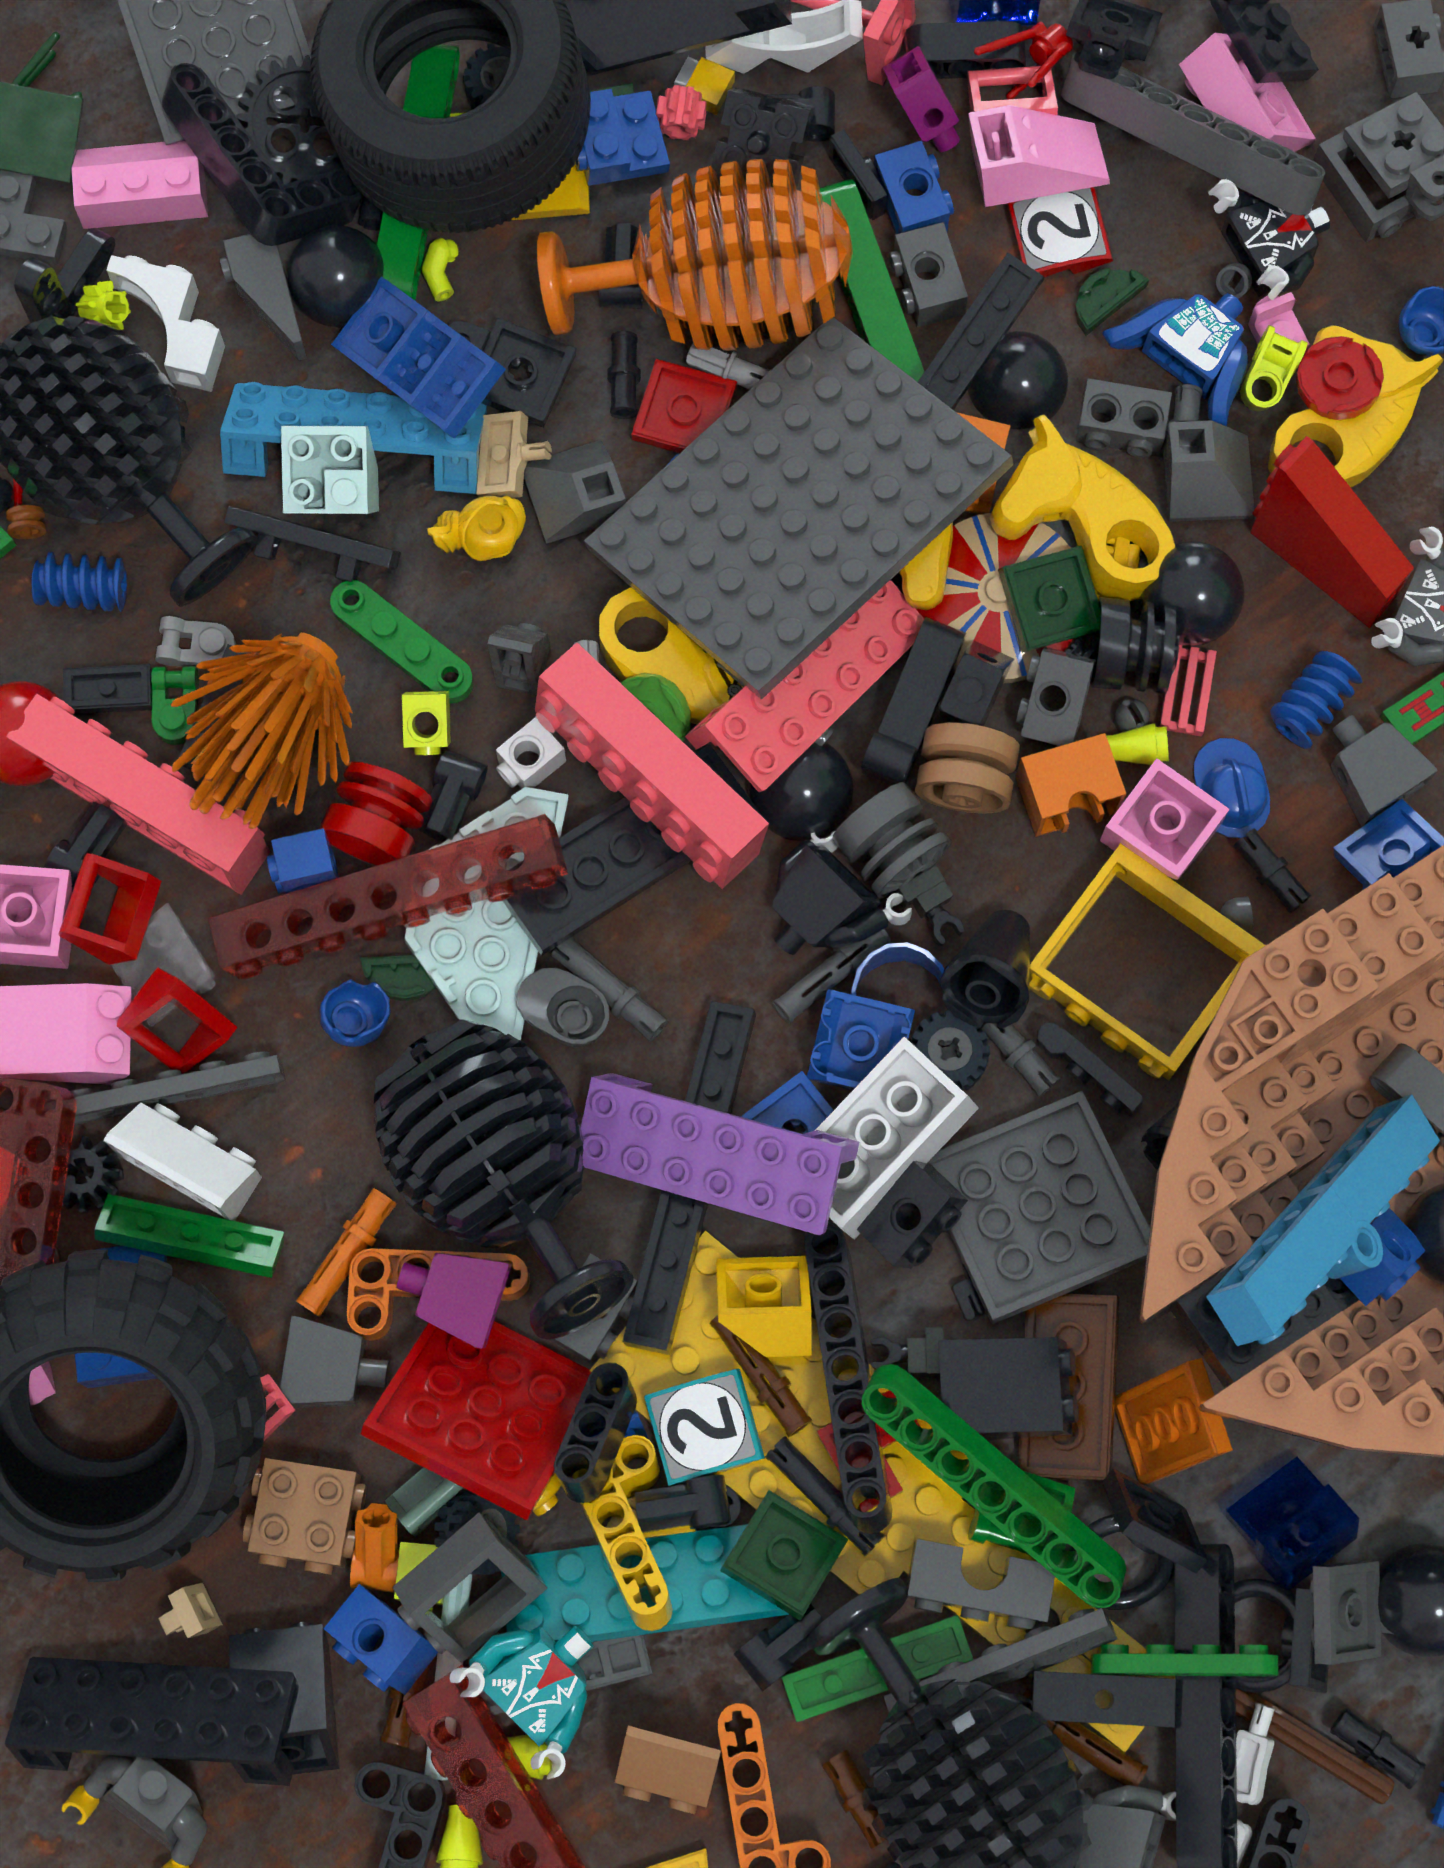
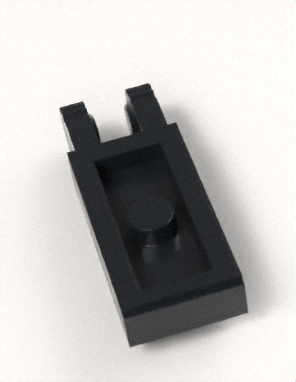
(1088, 1067)

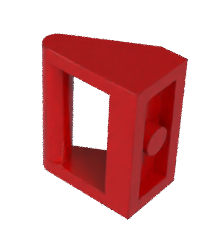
(128, 914)
(160, 989)

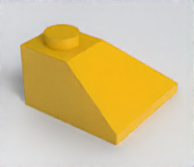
(767, 1303)

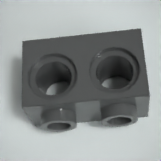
(1124, 407)

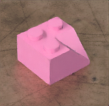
(1165, 820)
(32, 914)

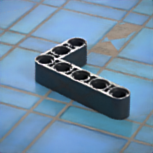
(265, 205)

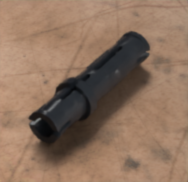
(820, 1493)

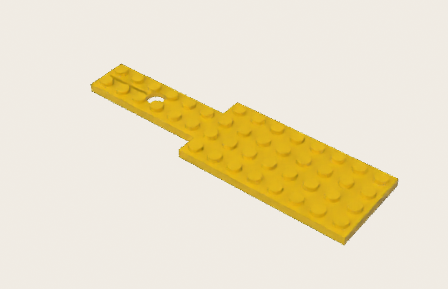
(923, 1511)

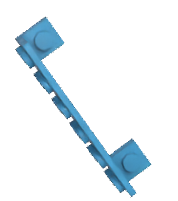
(393, 425)

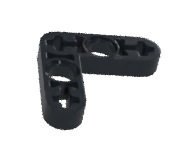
(47, 294)

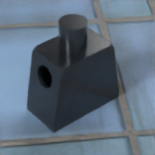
(975, 685)

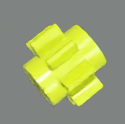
(104, 304)

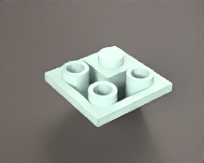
(329, 470)

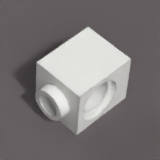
(529, 738)

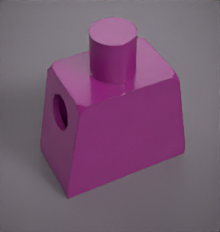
(923, 99)
(458, 1294)

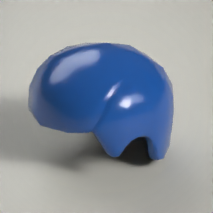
(1423, 321)
(354, 1013)

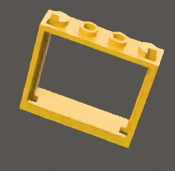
(1176, 902)

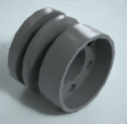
(886, 833)

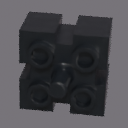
(762, 132)

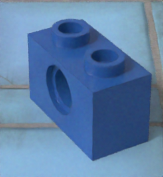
(912, 169)
(302, 861)
(1397, 1265)
(359, 1626)

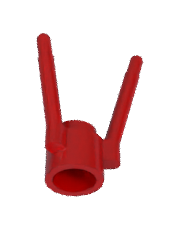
(1047, 49)

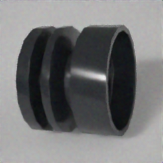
(1135, 646)

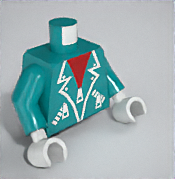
(534, 1685)

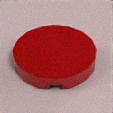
(1339, 378)

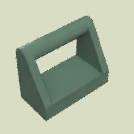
(420, 1500)

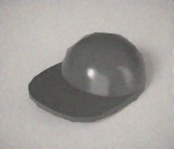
(563, 1007)

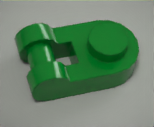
(169, 721)

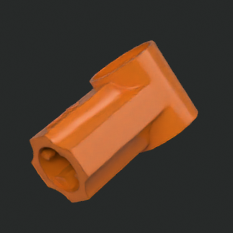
(375, 1549)

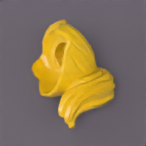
(483, 528)

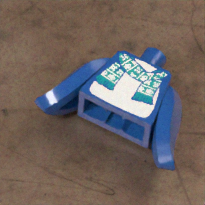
(1193, 343)

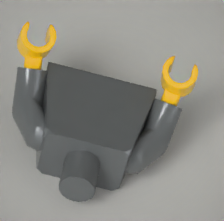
(150, 1800)

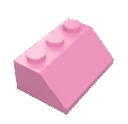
(1226, 87)
(138, 184)

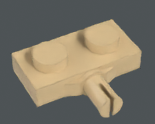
(506, 454)

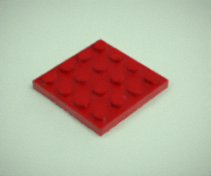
(481, 1414)

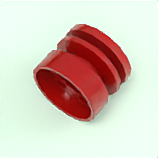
(376, 811)

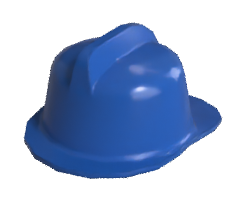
(1235, 778)

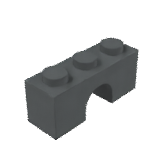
(938, 1581)

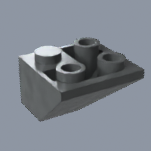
(1207, 472)
(574, 490)

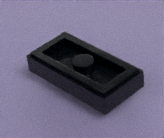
(862, 170)
(108, 688)

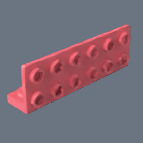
(774, 731)

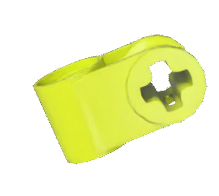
(1274, 362)

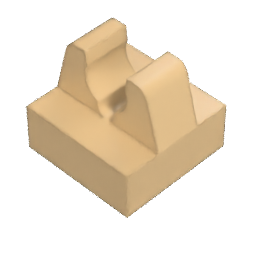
(191, 1612)

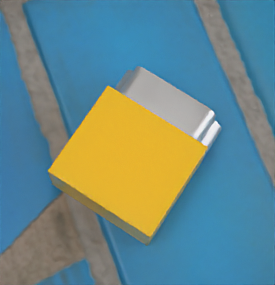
(707, 78)

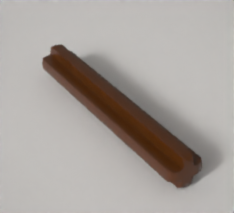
(1319, 1749)

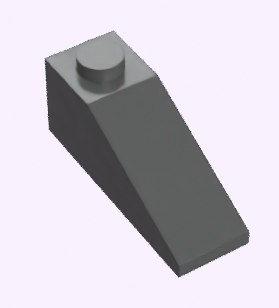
(263, 287)
(518, 656)

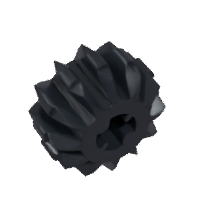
(101, 1164)

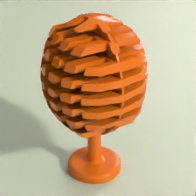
(721, 258)

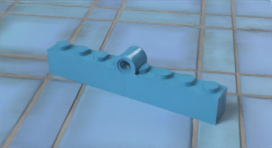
(1325, 1225)

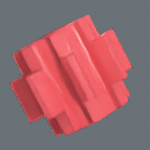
(681, 112)

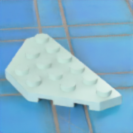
(484, 952)

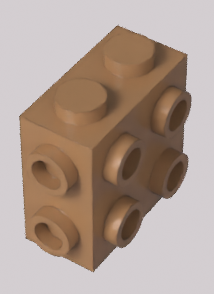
(304, 1515)

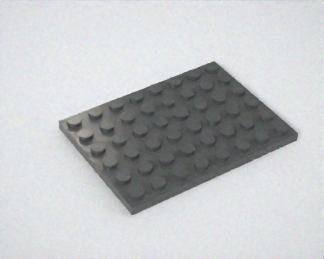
(798, 505)

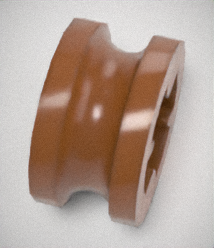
(26, 522)

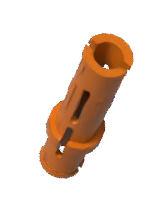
(354, 1239)

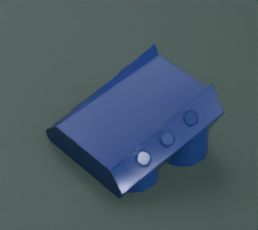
(855, 1038)

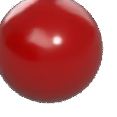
(16, 764)

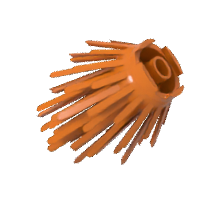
(285, 691)

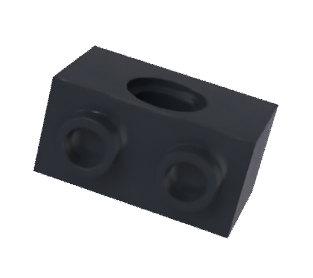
(889, 1222)

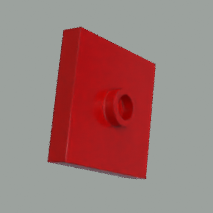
(680, 405)

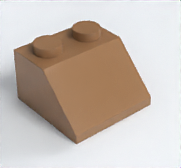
(666, 1768)

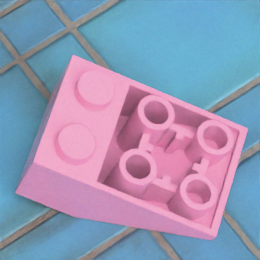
(1033, 154)

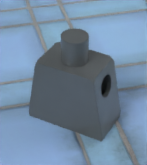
(1377, 768)
(327, 1366)

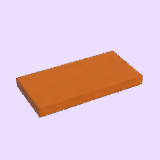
(1167, 1427)

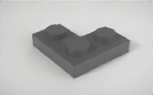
(24, 233)

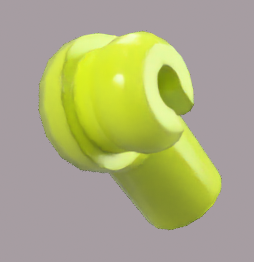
(434, 266)

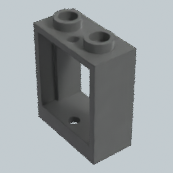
(1367, 220)
(450, 1566)

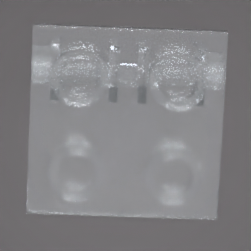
(170, 949)

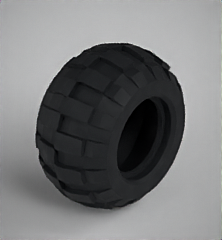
(145, 1505)

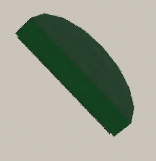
(1105, 294)
(398, 976)

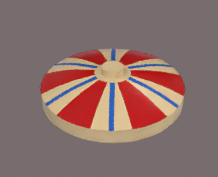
(975, 594)

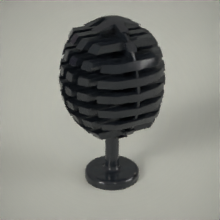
(102, 439)
(492, 1156)
(958, 1764)

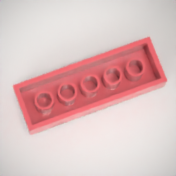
(649, 766)
(142, 794)

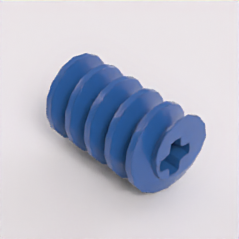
(79, 583)
(1311, 697)

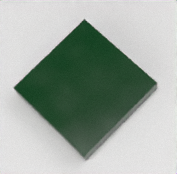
(38, 131)
(1051, 598)
(784, 1555)

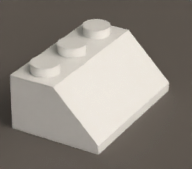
(185, 1159)

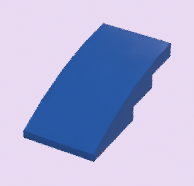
(418, 357)

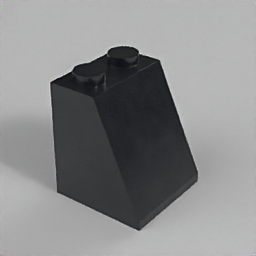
(1010, 1385)
(311, 1723)

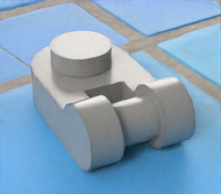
(207, 643)

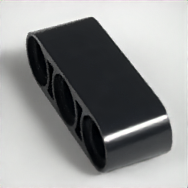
(952, 45)
(600, 1451)

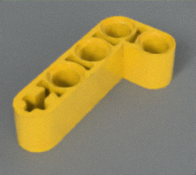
(627, 1537)

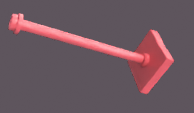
(883, 32)

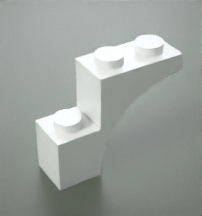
(804, 44)
(171, 292)

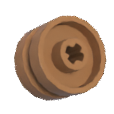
(967, 768)

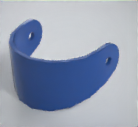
(896, 953)

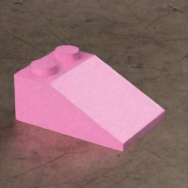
(64, 1033)

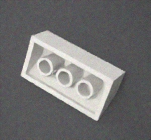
(899, 1117)

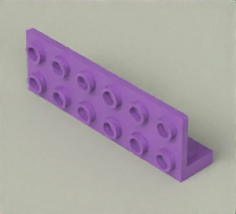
(712, 1154)

